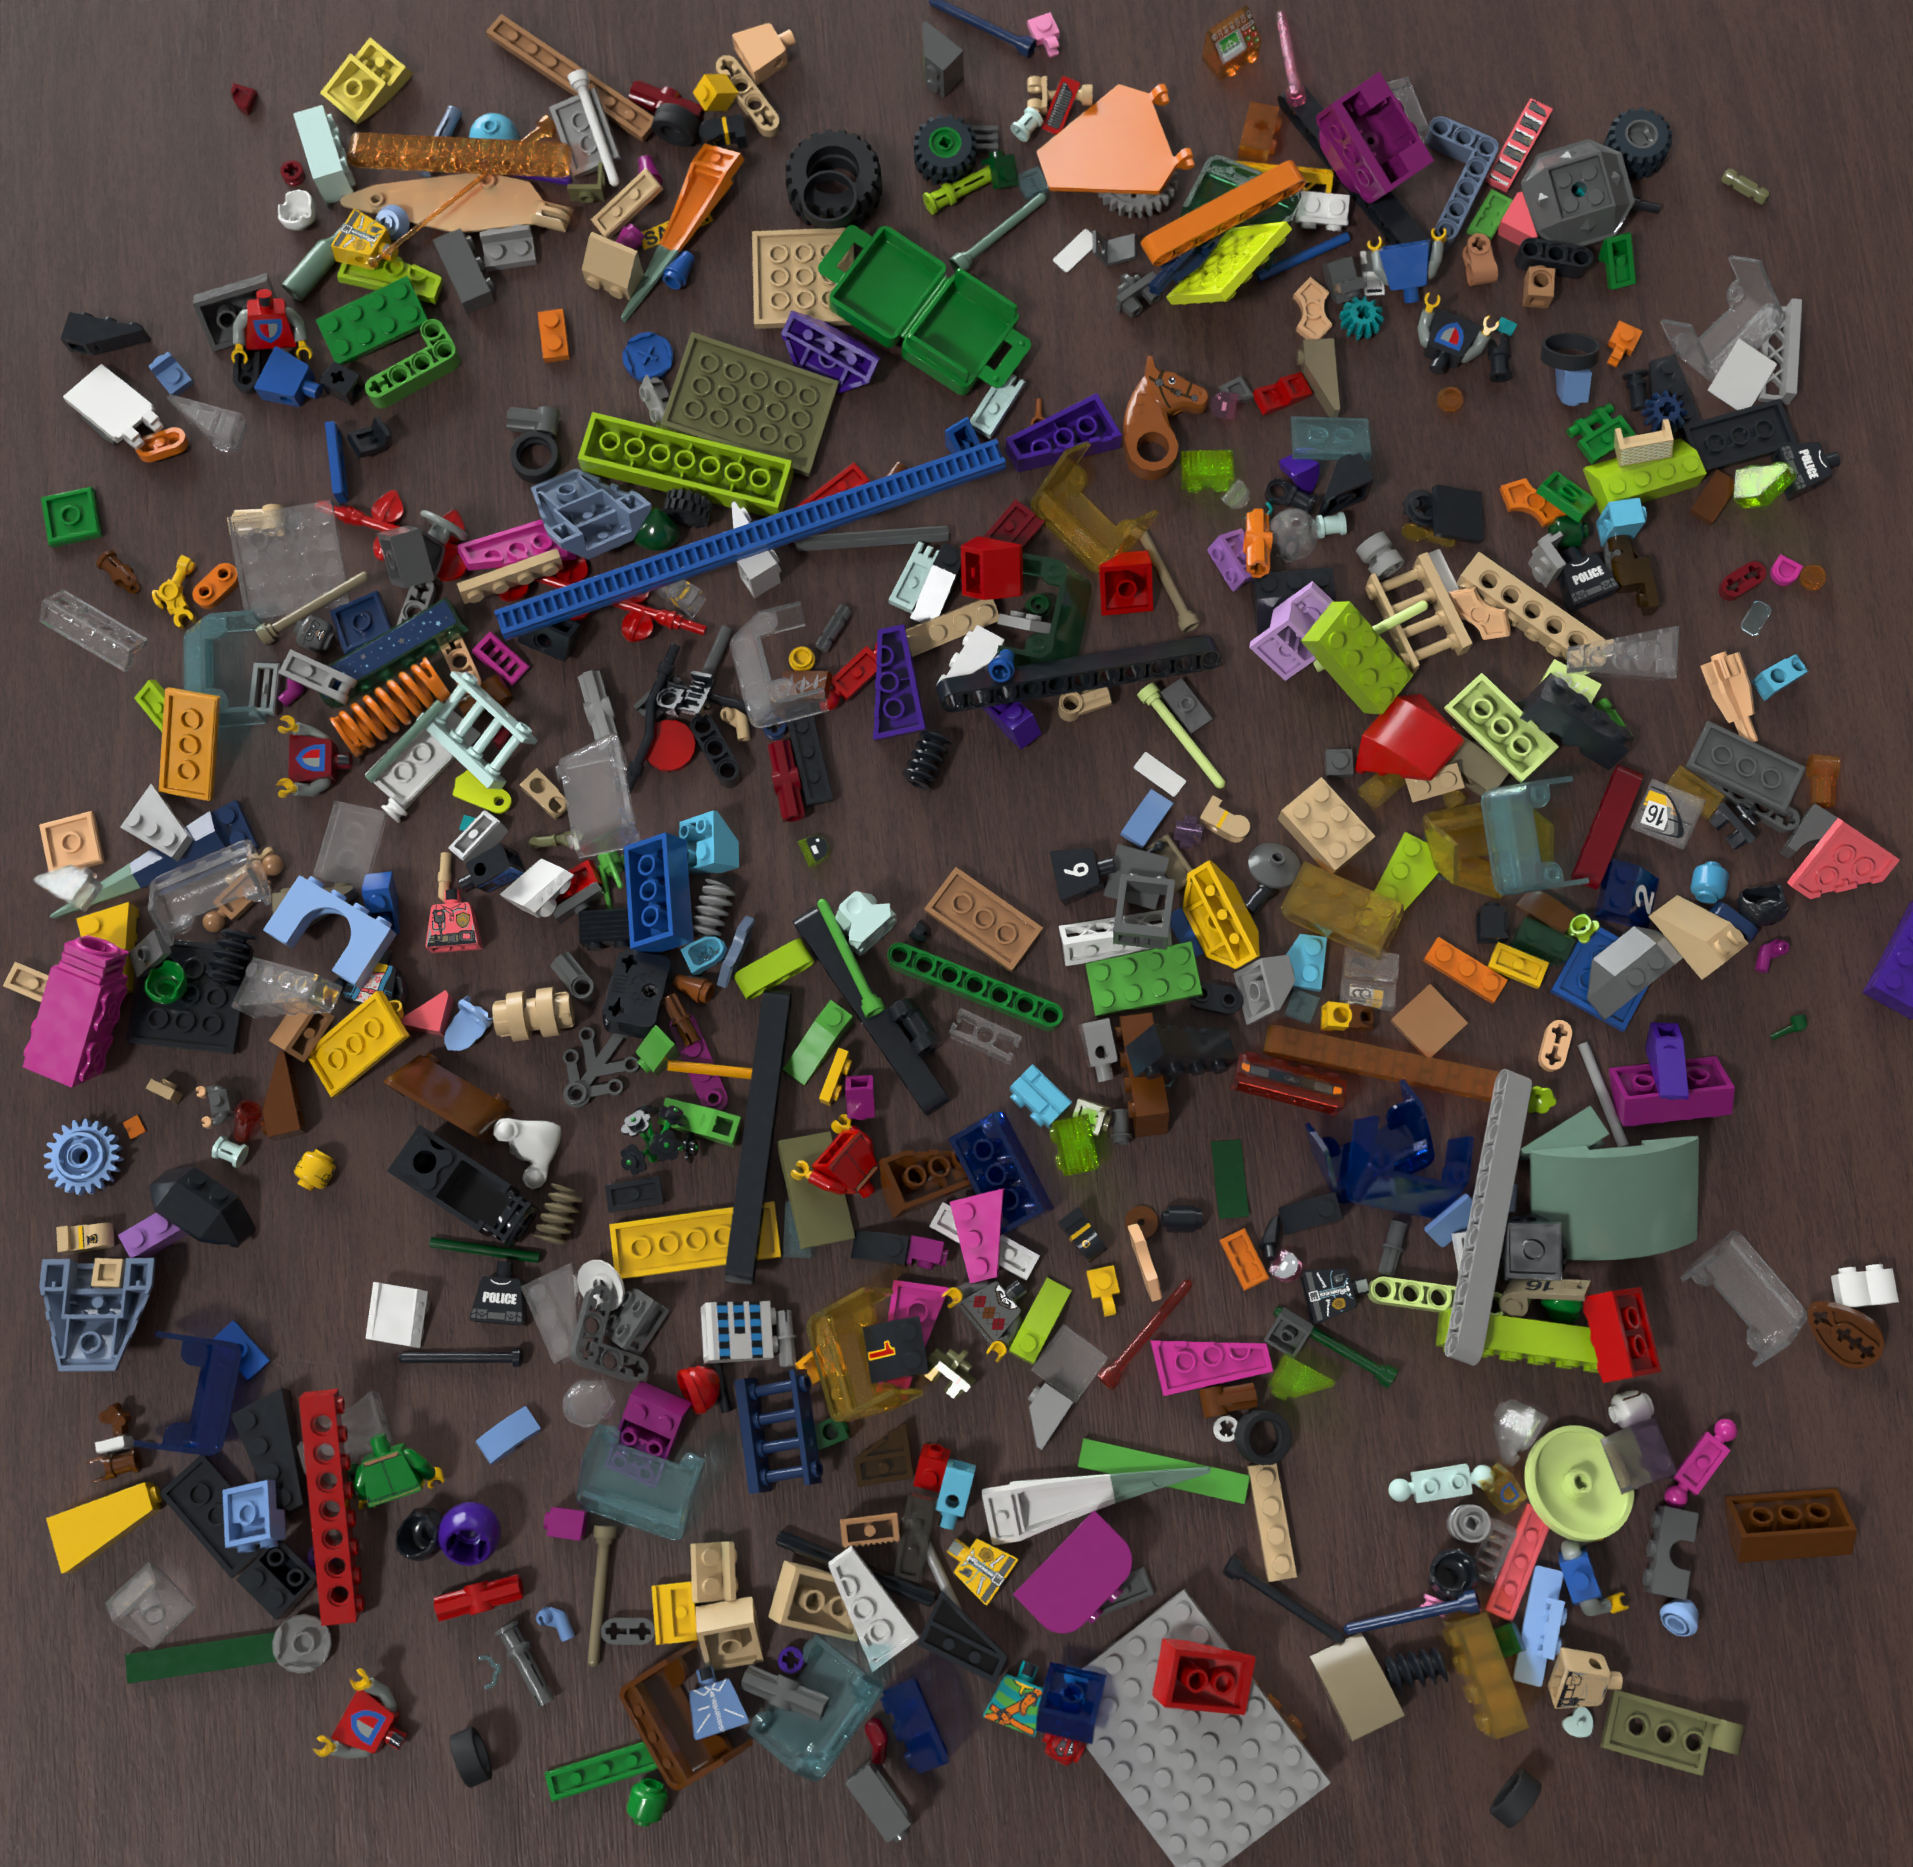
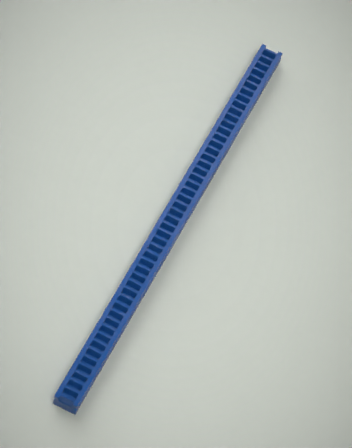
(750, 540)

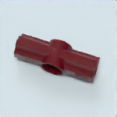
(651, 97)
(786, 781)

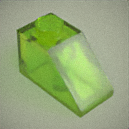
(1295, 1379)

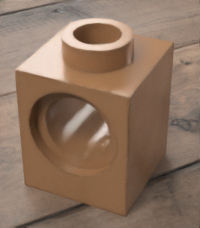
(1538, 296)

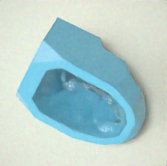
(704, 954)

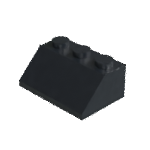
(1279, 586)

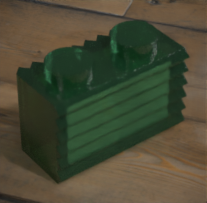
(1542, 942)

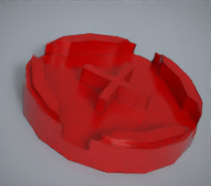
(672, 746)

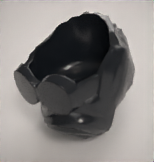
(1763, 904)
(419, 1534)
(1453, 1573)

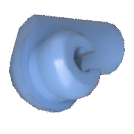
(557, 1619)

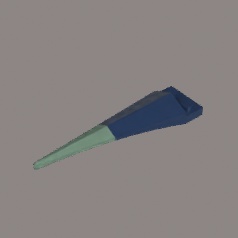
(210, 833)

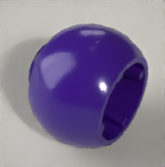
(469, 1533)

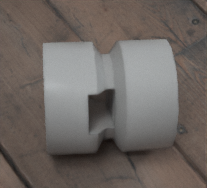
(1380, 556)
(1468, 1523)

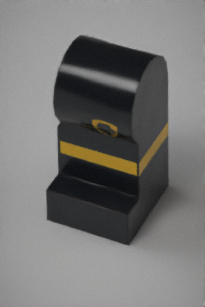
(723, 131)
(1082, 1235)

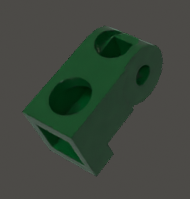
(830, 1433)

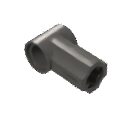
(526, 420)
(574, 977)

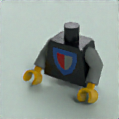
(1450, 338)

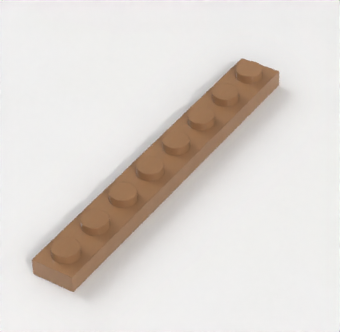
(557, 68)

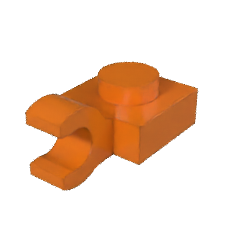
(1623, 342)

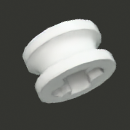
(394, 810)
(1217, 1427)

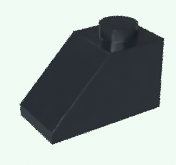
(1310, 1214)
(880, 1248)

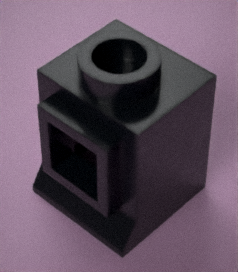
(1491, 924)

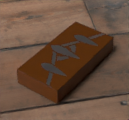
(809, 680)

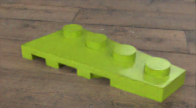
(424, 282)

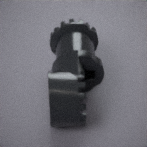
(1292, 496)

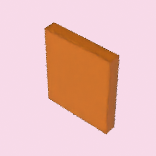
(134, 1127)

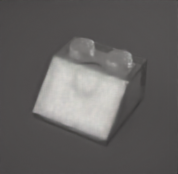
(149, 1606)

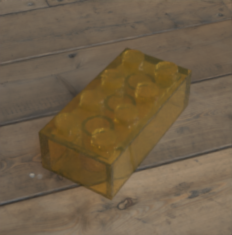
(1342, 911)
(1485, 1675)

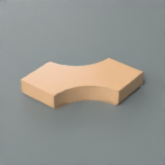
(1311, 302)
(1489, 620)
(1146, 1266)

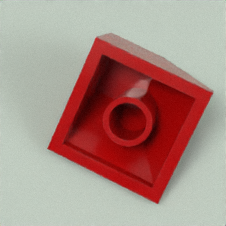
(1126, 584)

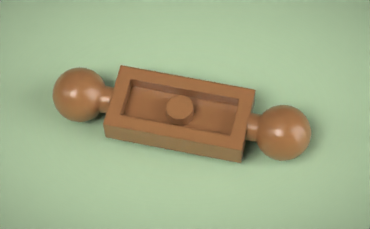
(215, 920)

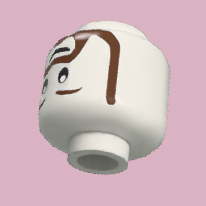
(1630, 1408)

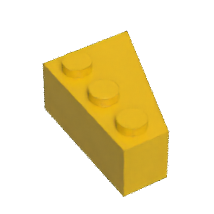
(116, 926)

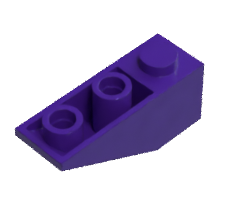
(1015, 722)
(1667, 1060)

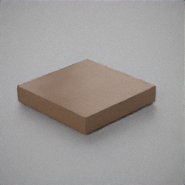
(1428, 1022)

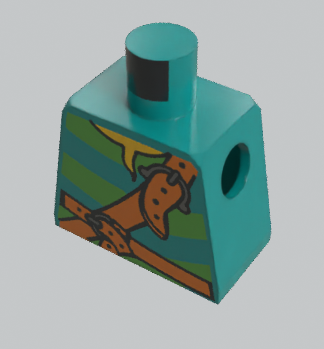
(1016, 1700)

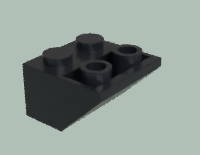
(278, 1580)

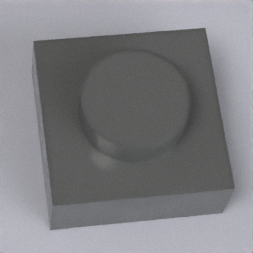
(1338, 763)

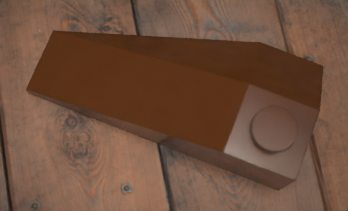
(919, 1179)

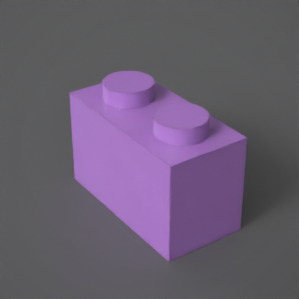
(150, 1236)

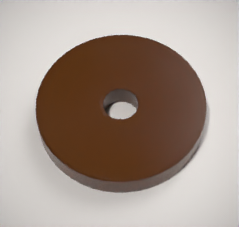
(1142, 1213)

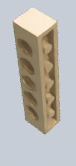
(1525, 600)

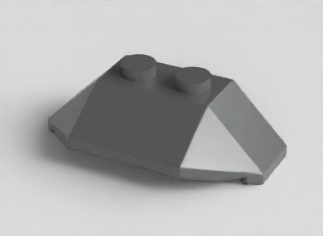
(1628, 968)

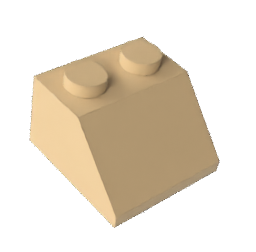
(611, 267)
(729, 1633)

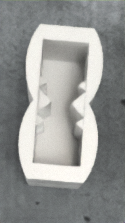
(1864, 1288)

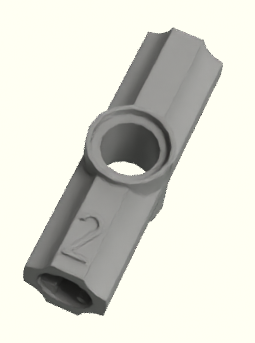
(597, 704)

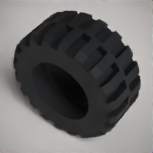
(834, 151)

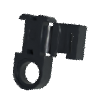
(695, 700)

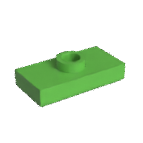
(1490, 214)

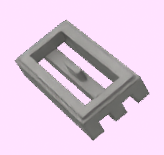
(276, 680)

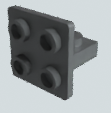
(635, 1321)

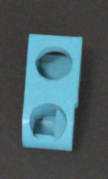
(1779, 676)

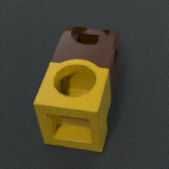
(1347, 1017)

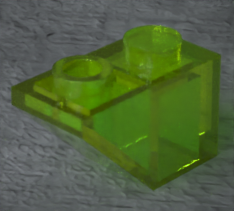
(1761, 485)

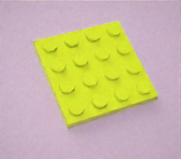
(1230, 264)

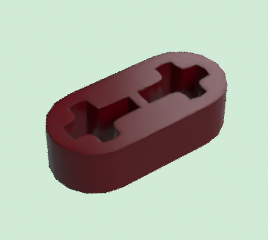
(1744, 585)

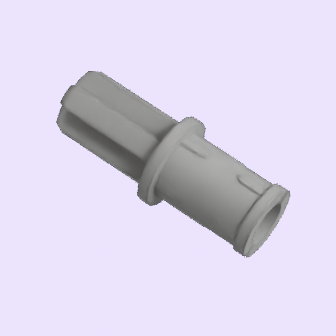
(785, 1338)

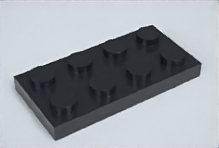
(1740, 435)
(198, 1502)

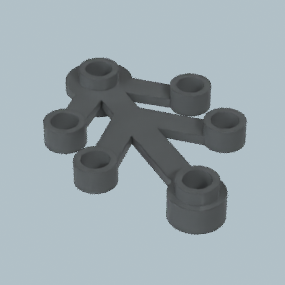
(595, 1068)

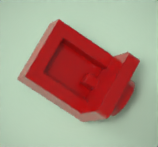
(931, 1467)

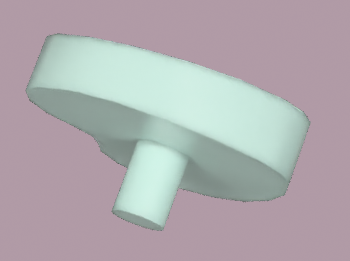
(1579, 1723)

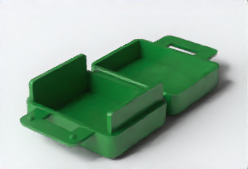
(946, 323)

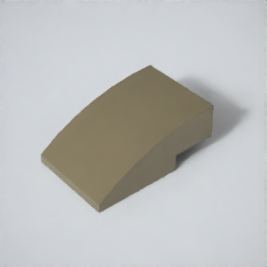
(1356, 1686)

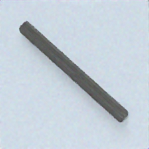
(873, 538)

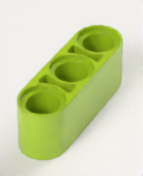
(773, 969)

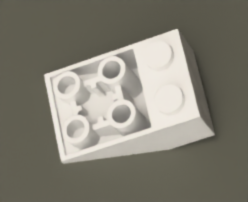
(758, 571)

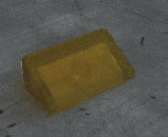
(1477, 876)

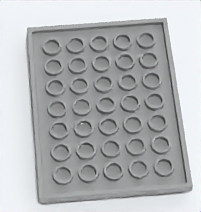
(1193, 1776)

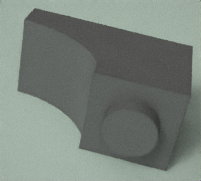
(1810, 830)

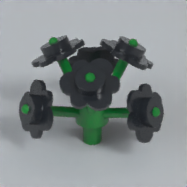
(658, 1145)

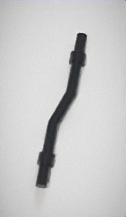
(664, 671)

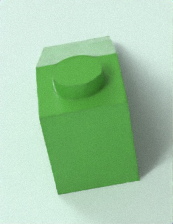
(818, 1042)

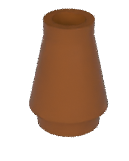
(696, 988)

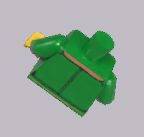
(392, 1473)

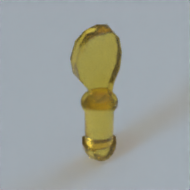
(1414, 533)

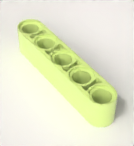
(1423, 1295)

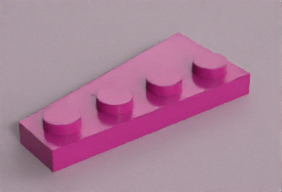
(509, 547)
(912, 1301)
(1202, 1364)

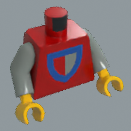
(268, 324)
(366, 1722)

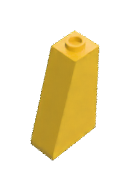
(95, 1526)

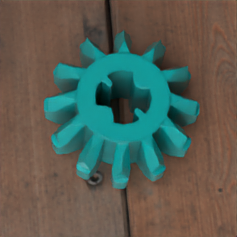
(1351, 318)

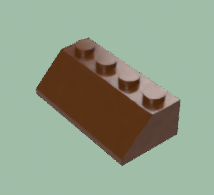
(1789, 1525)

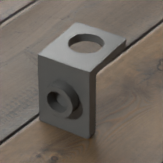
(1115, 250)

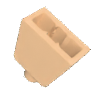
(762, 50)

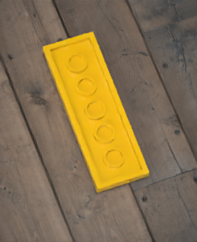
(683, 1242)

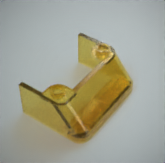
(1077, 519)
(1461, 835)
(842, 1358)

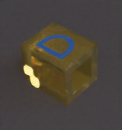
(1504, 1491)

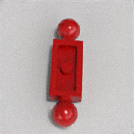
(853, 677)

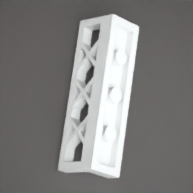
(1096, 946)

